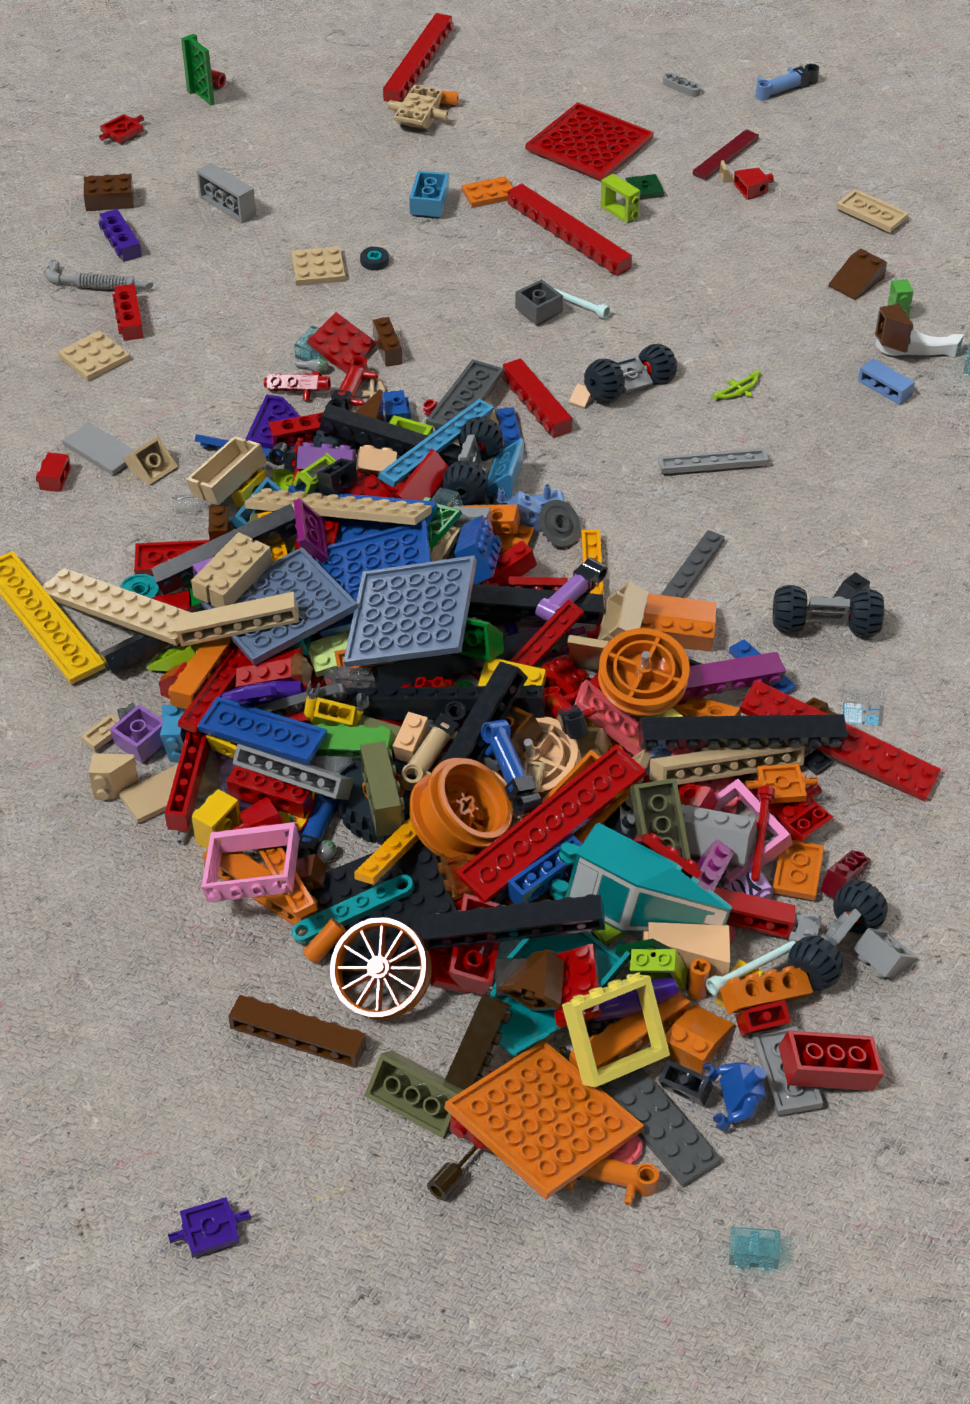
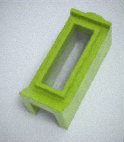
(309, 474)

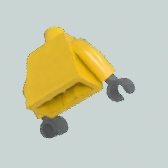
(331, 712)

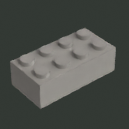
(226, 192)

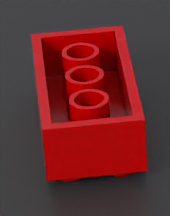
(830, 1060)

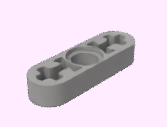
(681, 84)

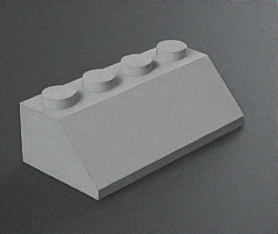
(707, 825)

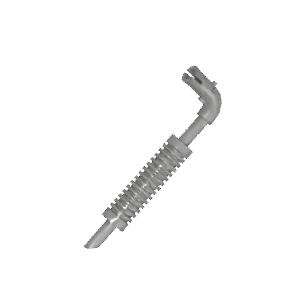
(93, 281)

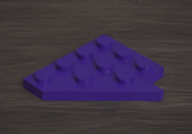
(272, 409)

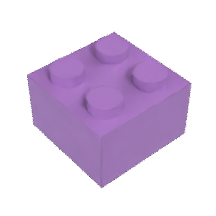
(138, 733)

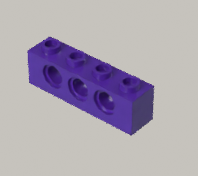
(119, 235)

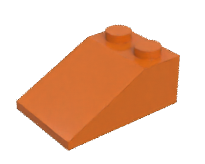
(696, 1038)

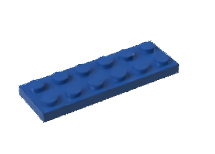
(262, 730)

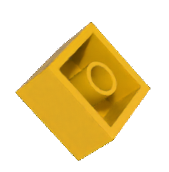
(215, 815)

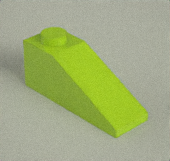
(173, 657)

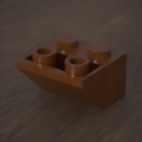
(894, 328)

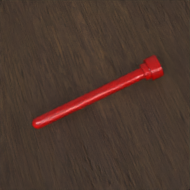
(765, 795)

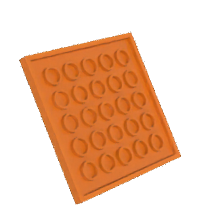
(543, 1118)

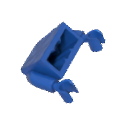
(741, 1091)

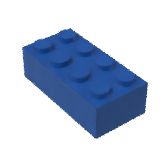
(479, 541)

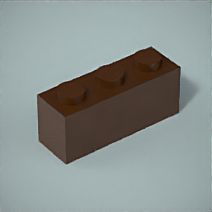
(387, 341)

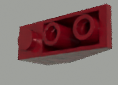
(844, 871)

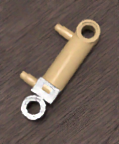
(441, 733)

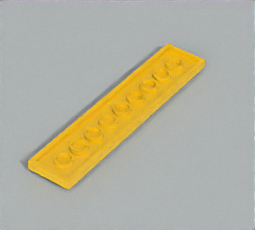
(46, 621)

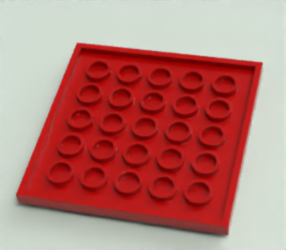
(589, 141)

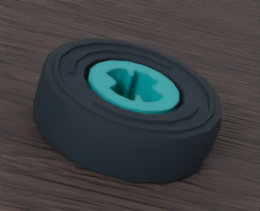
(374, 258)

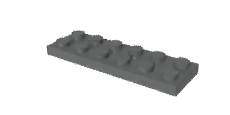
(472, 384)
(665, 1127)

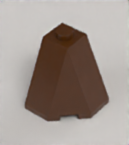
(537, 982)

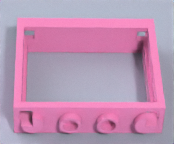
(244, 840)
(772, 849)

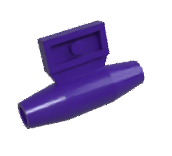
(264, 692)
(630, 1004)

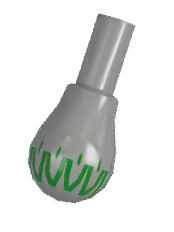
(316, 365)
(326, 850)

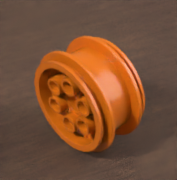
(459, 808)

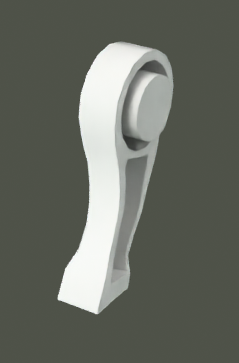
(927, 345)

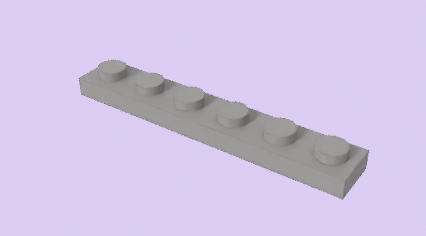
(713, 461)

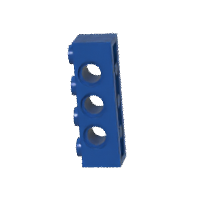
(539, 875)

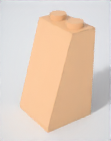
(694, 942)

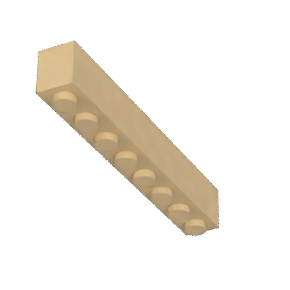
(721, 763)

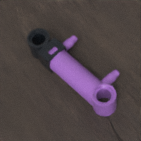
(583, 581)

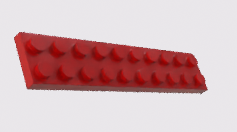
(859, 749)
(551, 823)

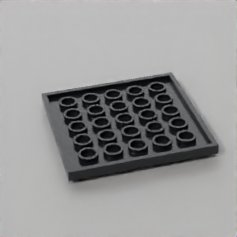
(427, 898)

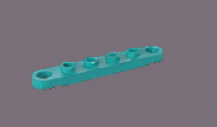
(355, 907)

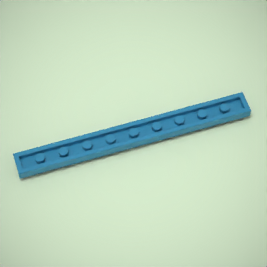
(437, 441)

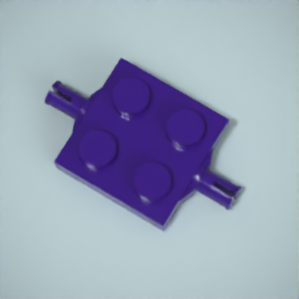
(209, 1227)

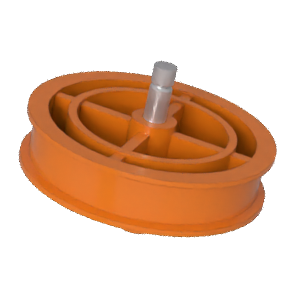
(643, 671)

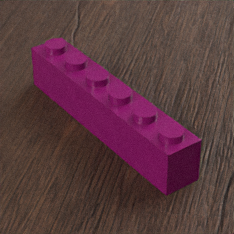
(733, 674)

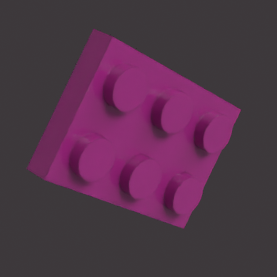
(310, 530)

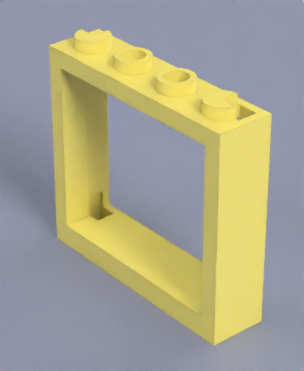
(580, 1040)

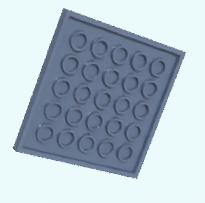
(318, 598)
(411, 611)

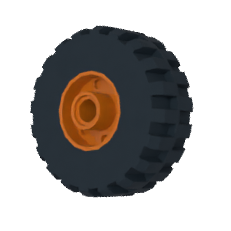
(356, 810)

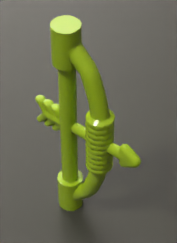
(734, 384)

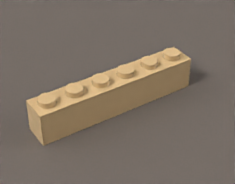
(237, 619)

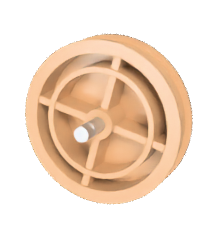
(554, 749)

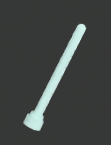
(601, 310)
(716, 982)

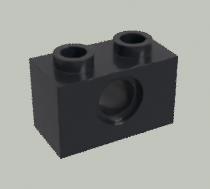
(337, 477)
(686, 1083)

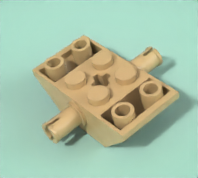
(419, 108)

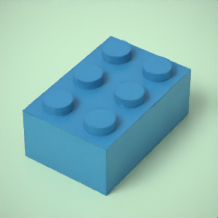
(429, 193)

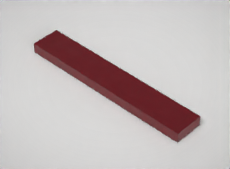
(726, 153)

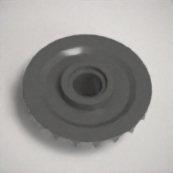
(559, 523)

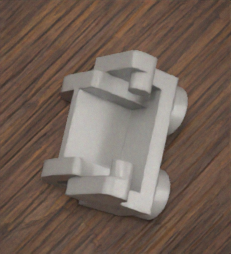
(806, 926)

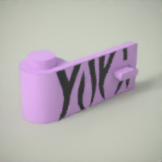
(745, 885)

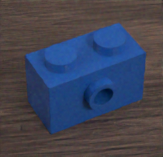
(396, 404)

